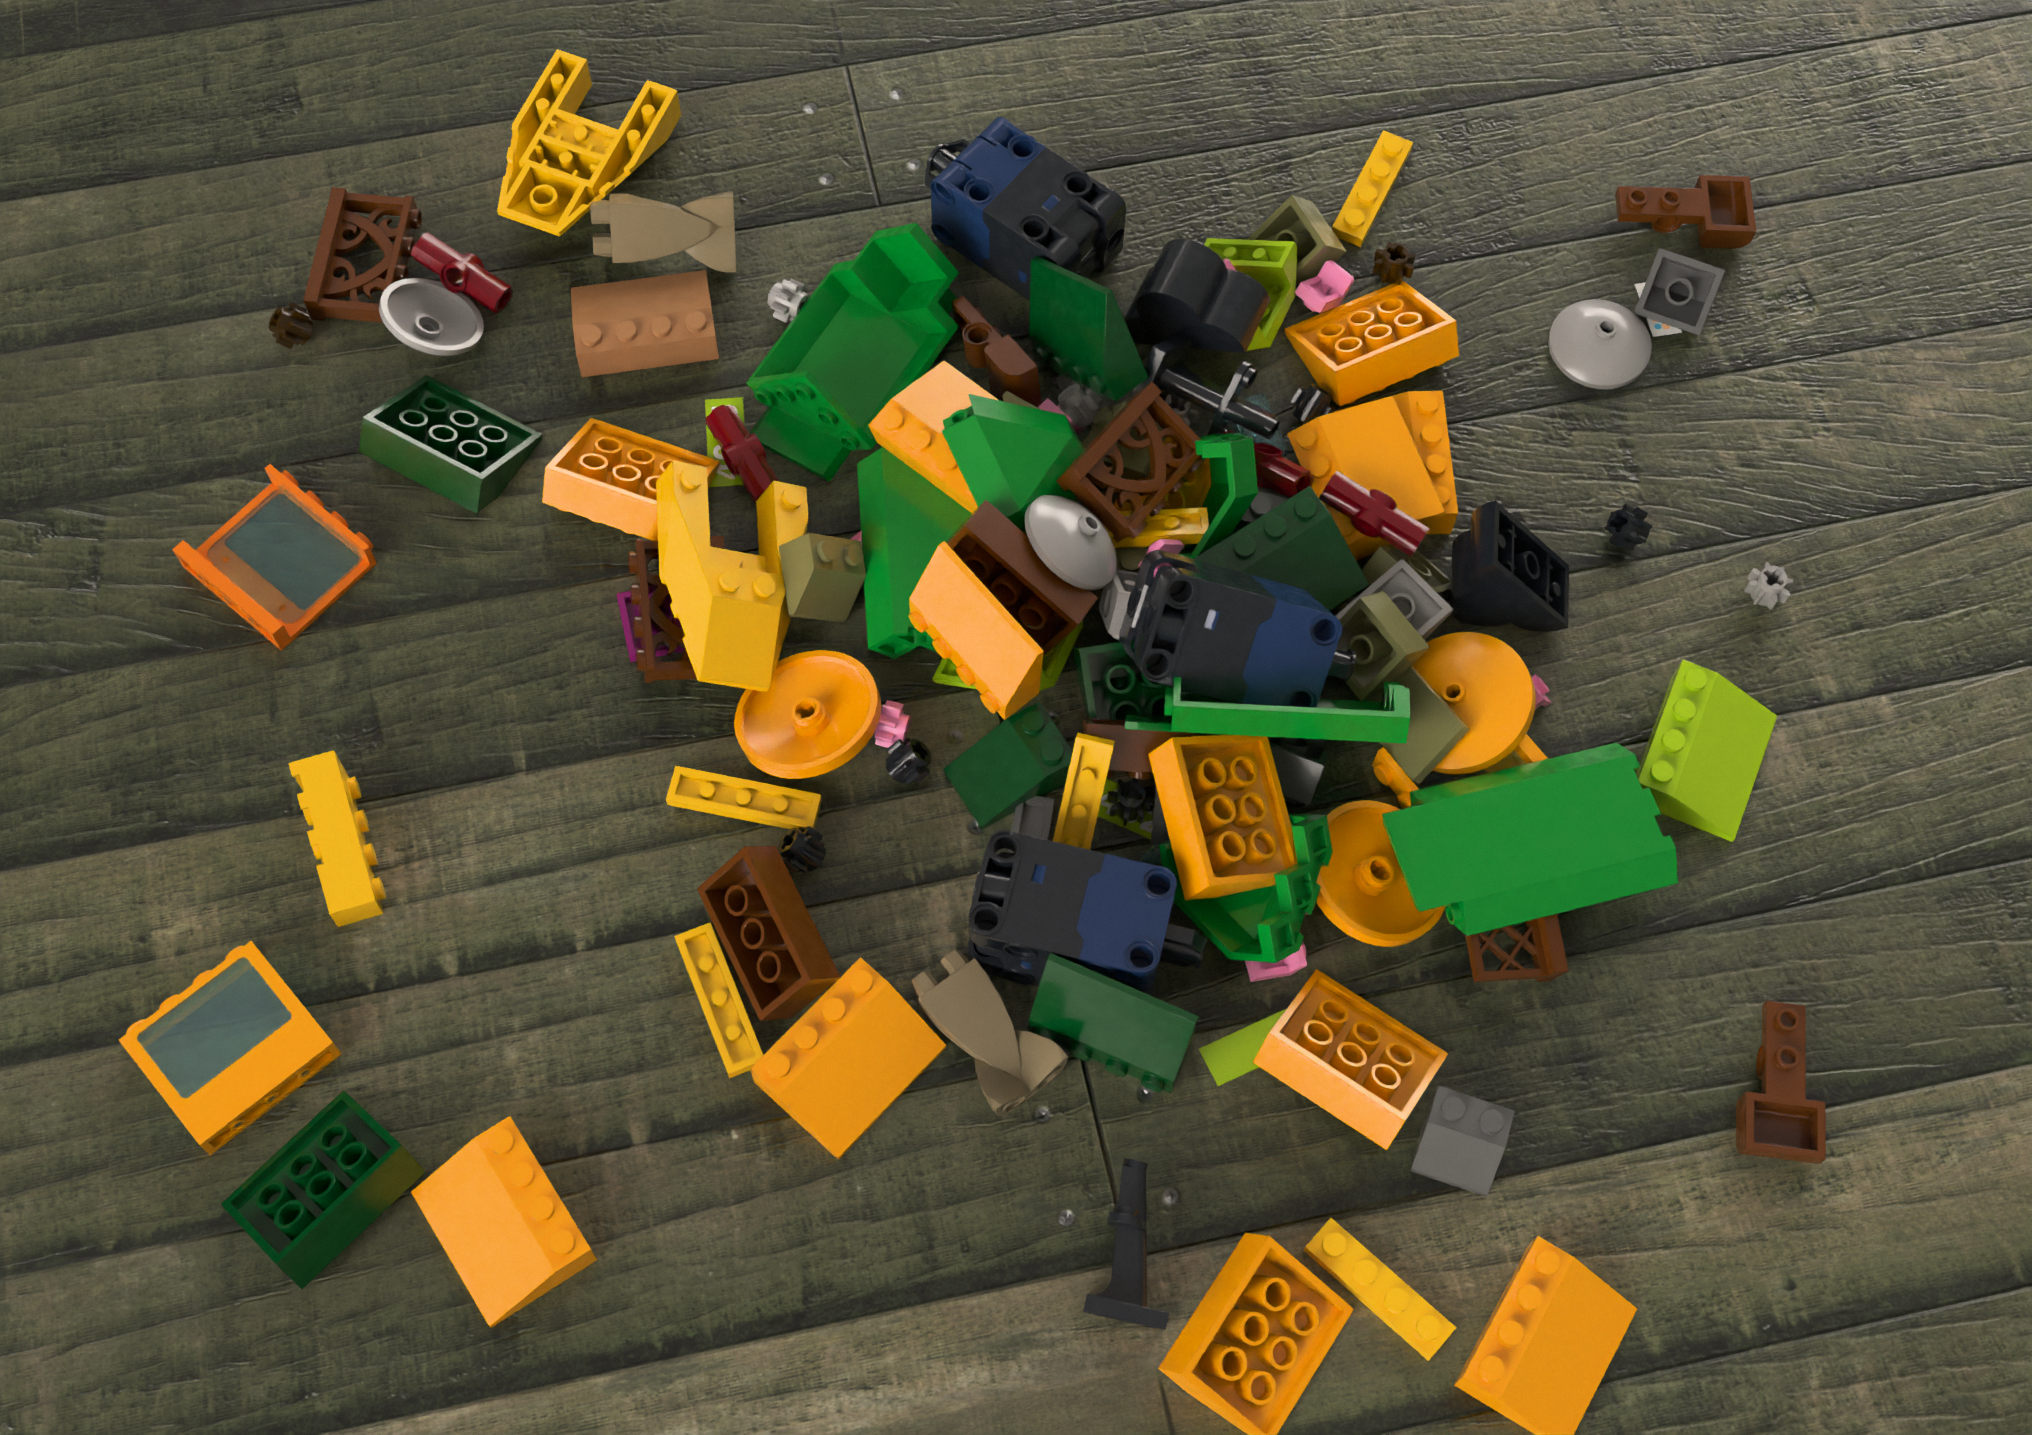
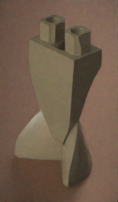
(655, 229)
(972, 1015)

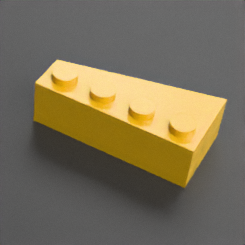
(339, 838)

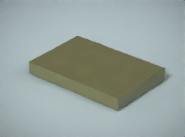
(1431, 731)

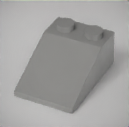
(1412, 596)

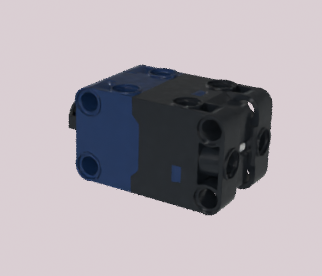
(1021, 201)
(1231, 634)
(1078, 906)

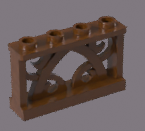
(339, 221)
(1089, 465)
(650, 613)

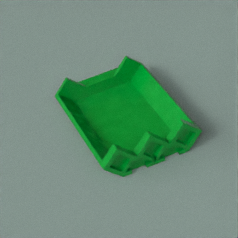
(901, 528)
(1331, 720)
(1532, 840)

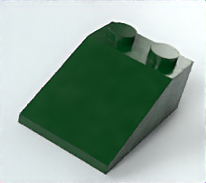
(1011, 765)

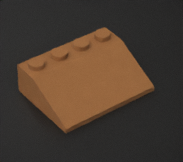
(643, 323)

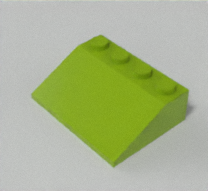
(1705, 750)

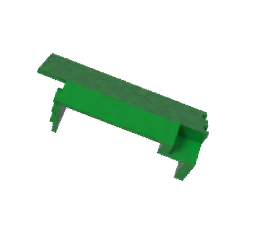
(854, 348)

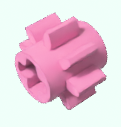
(892, 724)

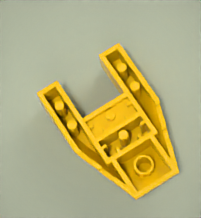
(569, 161)
(725, 598)

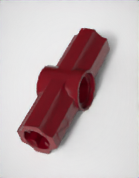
(462, 272)
(741, 450)
(1278, 472)
(1373, 513)

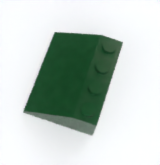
(1081, 331)
(447, 442)
(1297, 548)
(1114, 684)
(1112, 1024)
(323, 1189)

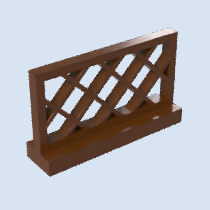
(1544, 945)

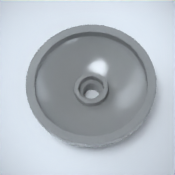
(431, 317)
(1593, 355)
(1071, 541)

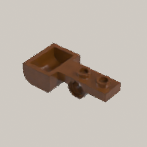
(1716, 204)
(1005, 361)
(1781, 1119)

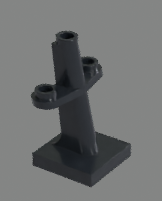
(1167, 371)
(1127, 1293)

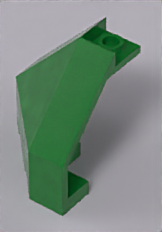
(1011, 453)
(1231, 487)
(1265, 920)

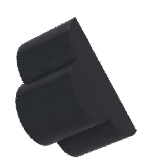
(1198, 296)
(1507, 575)

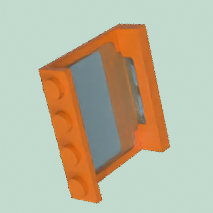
(280, 559)

